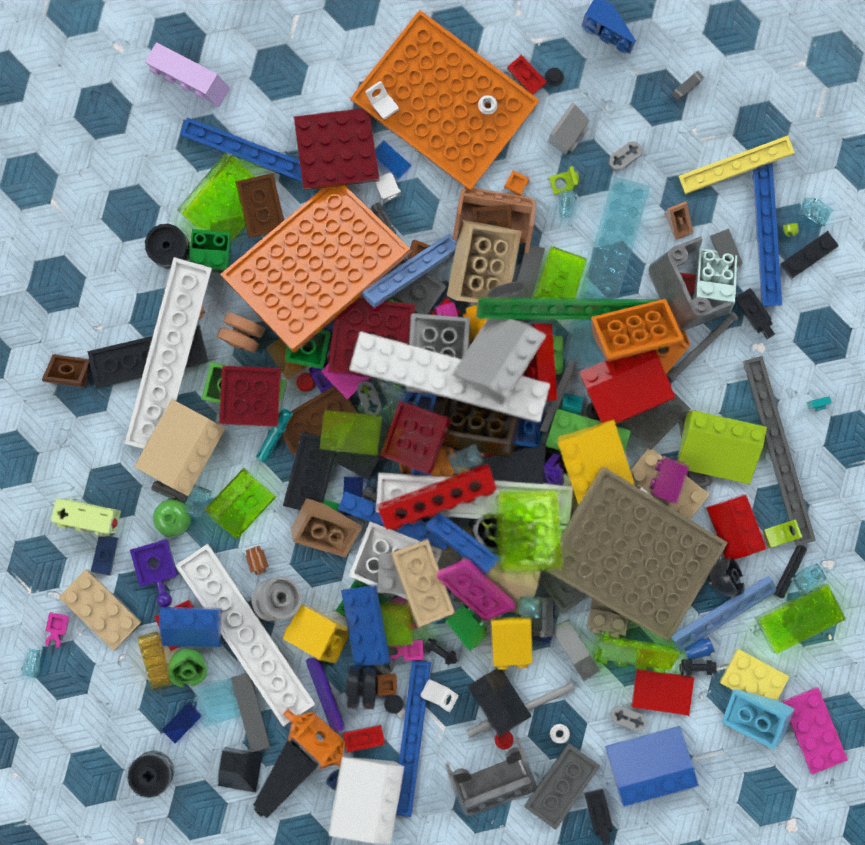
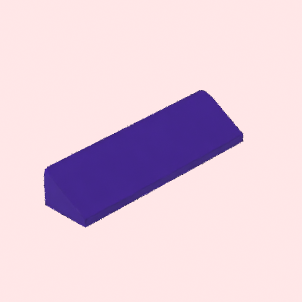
(325, 694)

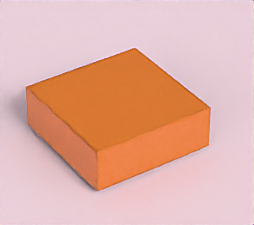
(516, 183)

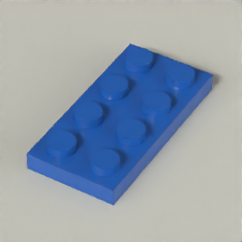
(365, 625)

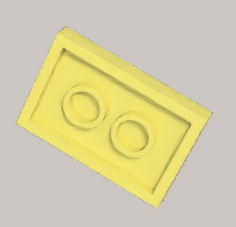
(753, 676)

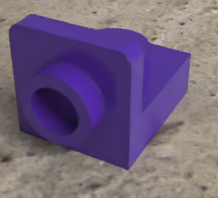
(320, 380)
(553, 470)

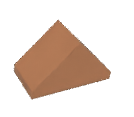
(679, 220)

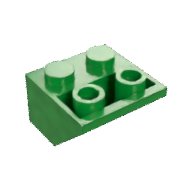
(211, 249)

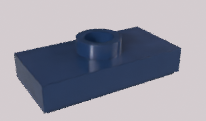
(104, 555)

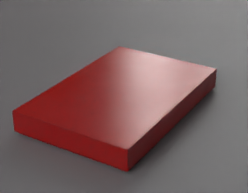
(662, 692)

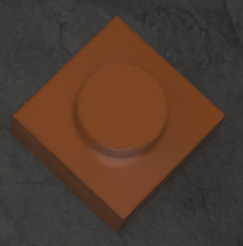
(417, 247)
(386, 684)

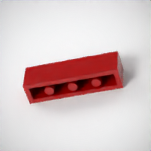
(543, 363)

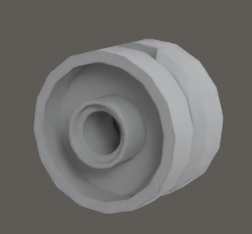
(276, 599)

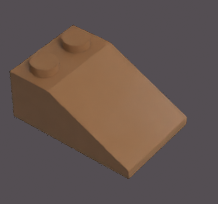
(324, 529)

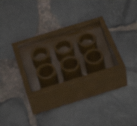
(472, 425)

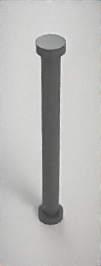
(702, 346)

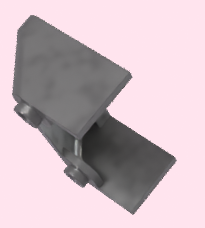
(671, 287)
(493, 784)

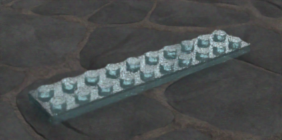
(607, 262)

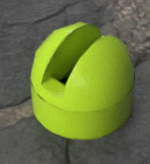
(791, 229)

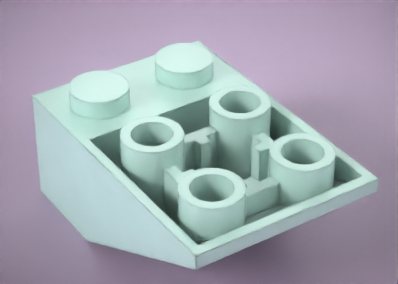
(714, 278)

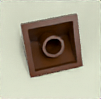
(67, 371)

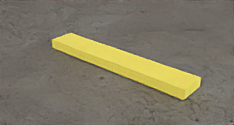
(736, 165)

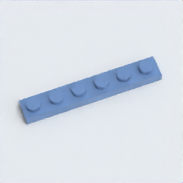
(410, 271)
(724, 613)

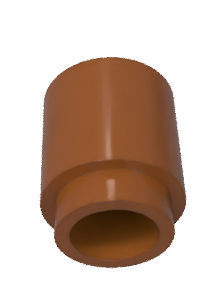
(256, 560)

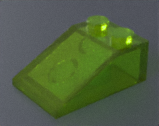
(560, 275)
(351, 432)
(398, 623)

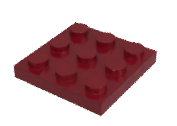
(250, 396)
(415, 437)

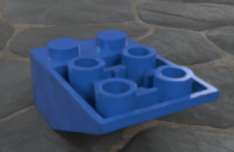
(606, 23)

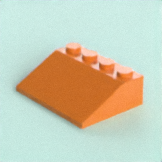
(636, 330)

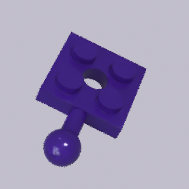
(148, 575)

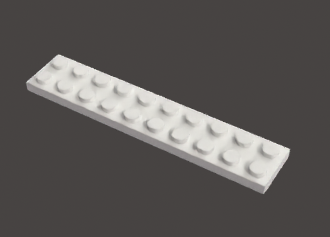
(169, 347)
(433, 374)
(399, 484)
(246, 634)

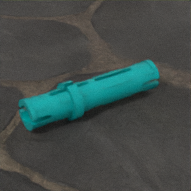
(274, 435)

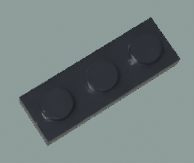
(809, 255)

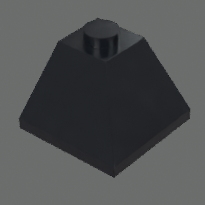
(239, 769)

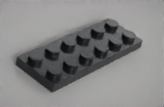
(128, 359)

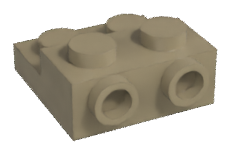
(605, 619)

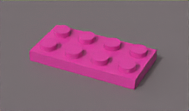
(476, 590)
(815, 731)

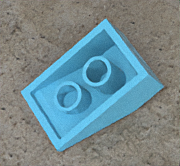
(758, 717)

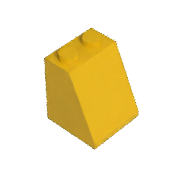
(317, 634)
(511, 642)

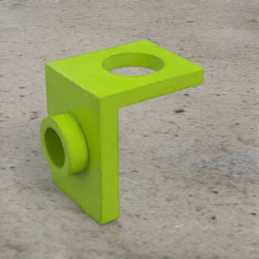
(570, 177)
(781, 534)

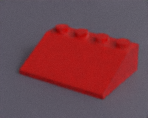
(627, 386)

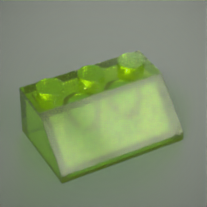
(240, 503)

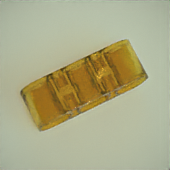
(154, 660)

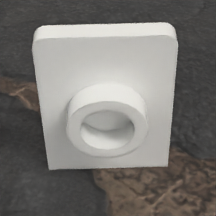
(383, 102)
(388, 188)
(439, 694)

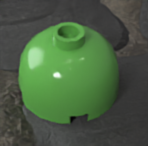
(171, 518)
(187, 668)

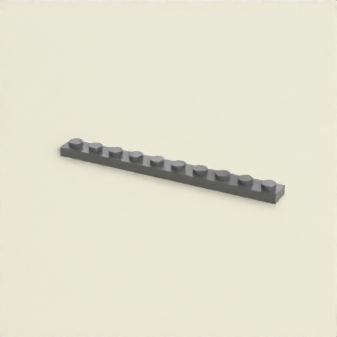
(778, 448)

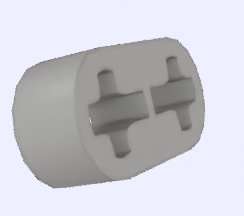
(627, 159)
(630, 714)

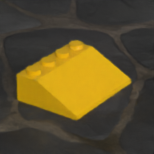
(588, 451)

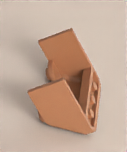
(522, 210)

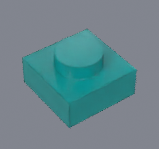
(572, 403)
(819, 404)

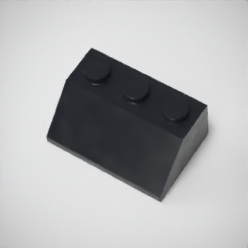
(499, 701)

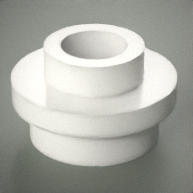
(487, 99)
(563, 738)

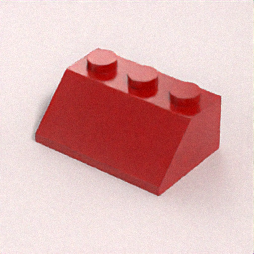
(737, 526)

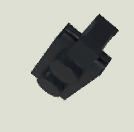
(755, 313)
(599, 814)

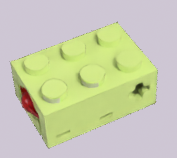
(85, 517)

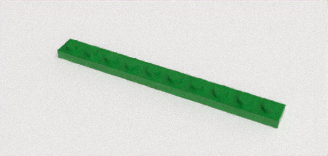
(551, 307)

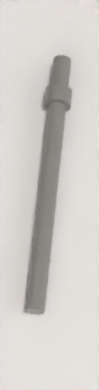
(486, 726)

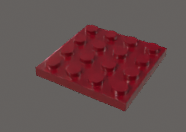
(336, 149)
(386, 321)

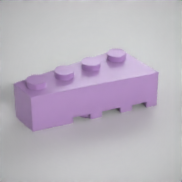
(187, 74)

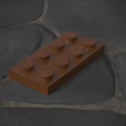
(310, 415)

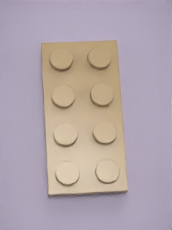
(691, 494)
(424, 592)
(100, 609)

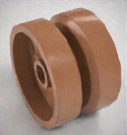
(241, 332)

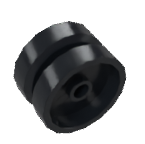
(162, 235)
(361, 687)
(159, 766)

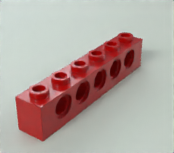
(444, 488)

